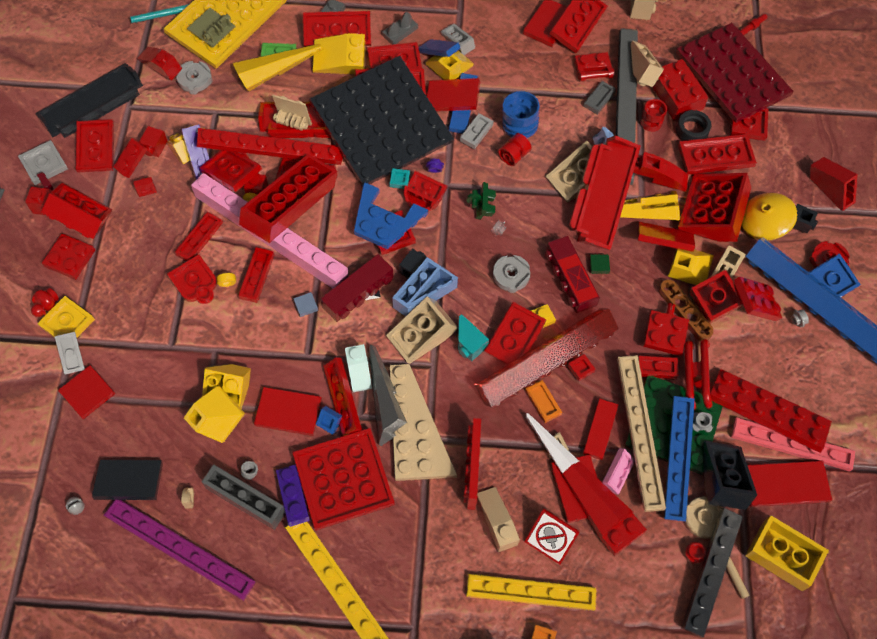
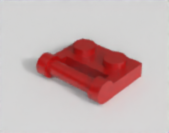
(593, 62)

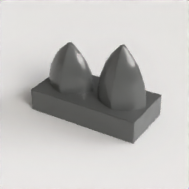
(400, 29)

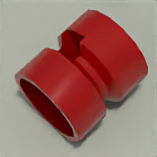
(653, 115)
(514, 149)

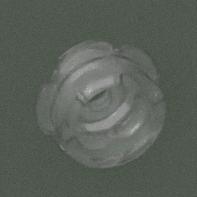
(498, 228)

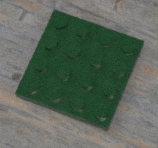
(659, 402)

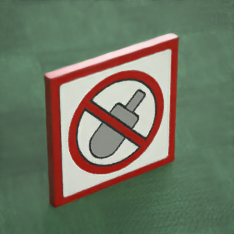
(552, 536)

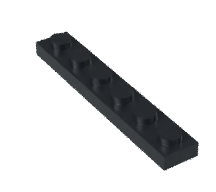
(711, 572)

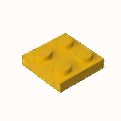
(66, 318)

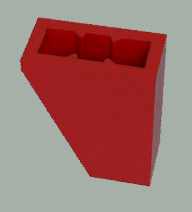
(835, 182)

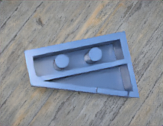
(426, 281)

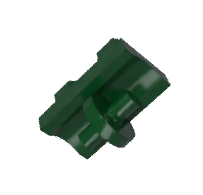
(479, 200)

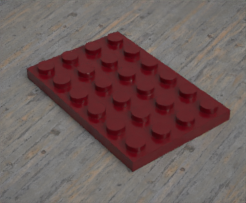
(734, 72)

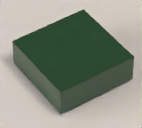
(599, 264)

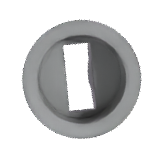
(246, 467)
(76, 508)

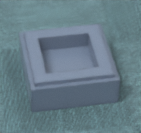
(305, 304)

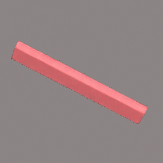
(765, 437)

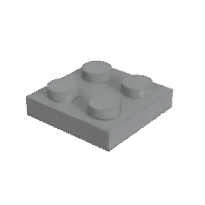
(42, 159)

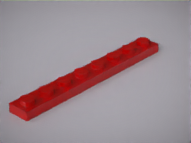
(267, 146)

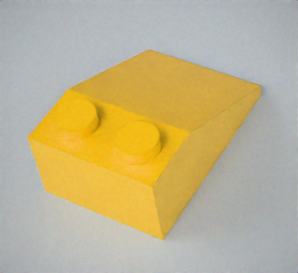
(340, 54)

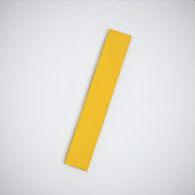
(531, 592)

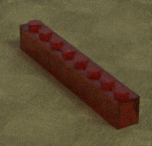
(546, 357)

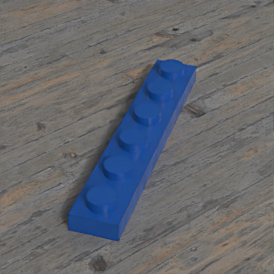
(679, 459)

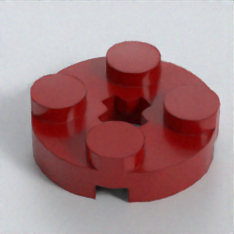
(827, 249)

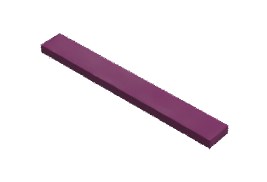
(180, 549)

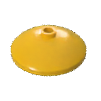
(772, 222)

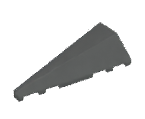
(387, 409)

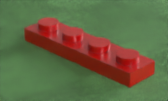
(342, 396)

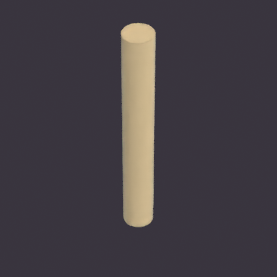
(737, 579)

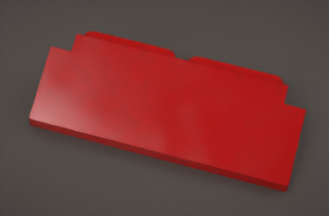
(278, 130)
(605, 191)

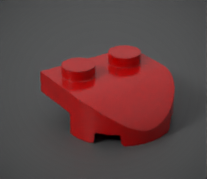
(424, 191)

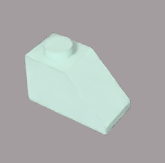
(358, 368)

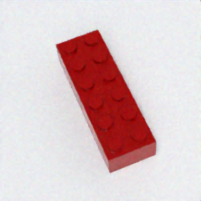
(287, 198)

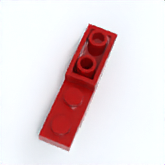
(661, 171)

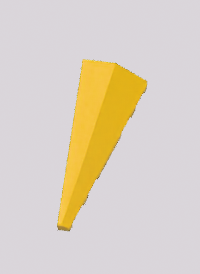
(261, 69)
(653, 207)

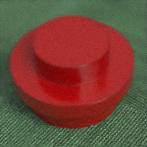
(695, 552)

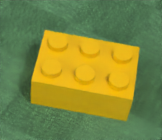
(787, 553)

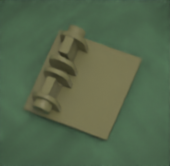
(212, 27)

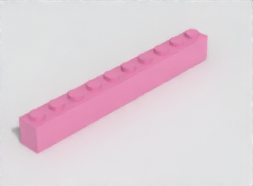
(287, 243)

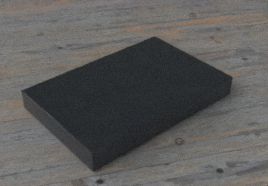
(127, 480)

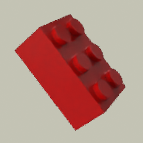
(679, 89)

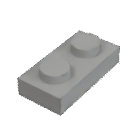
(476, 131)
(69, 353)

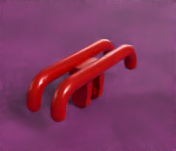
(698, 372)

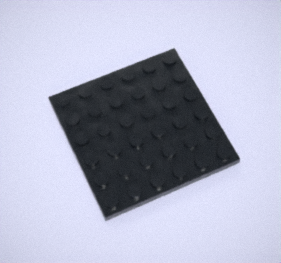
(381, 120)

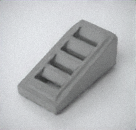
(465, 40)

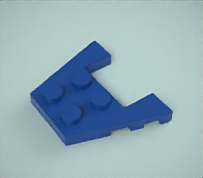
(382, 225)

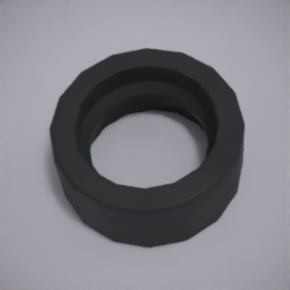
(693, 116)

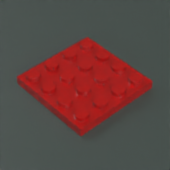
(343, 479)

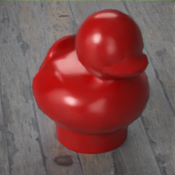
(45, 301)

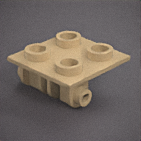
(291, 113)

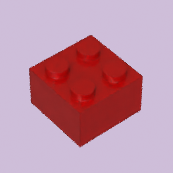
(716, 296)

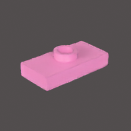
(618, 471)

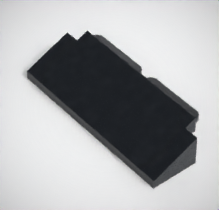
(91, 101)

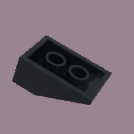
(727, 476)

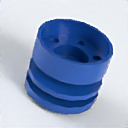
(520, 114)

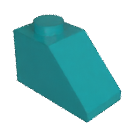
(470, 339)

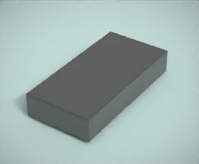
(599, 97)

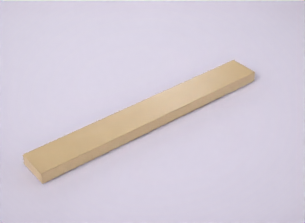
(641, 434)

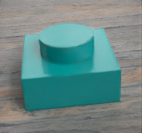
(399, 178)

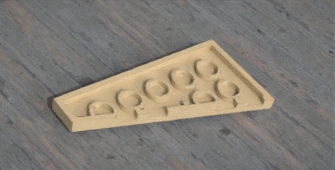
(417, 444)

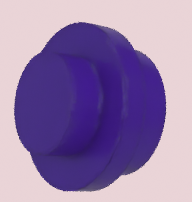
(435, 165)

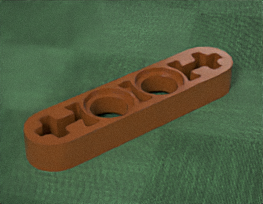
(689, 308)

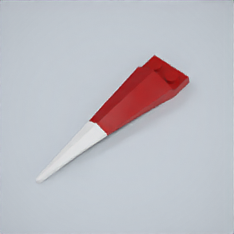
(607, 513)

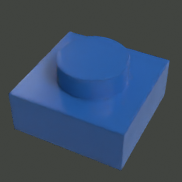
(328, 420)

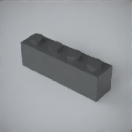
(244, 497)

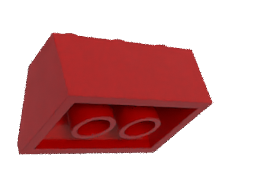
(76, 210)

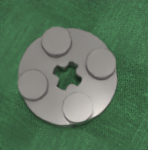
(197, 84)
(507, 282)

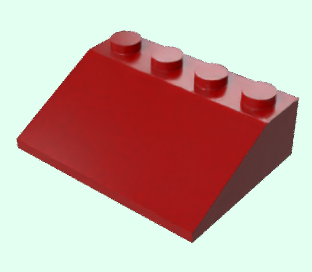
(719, 208)

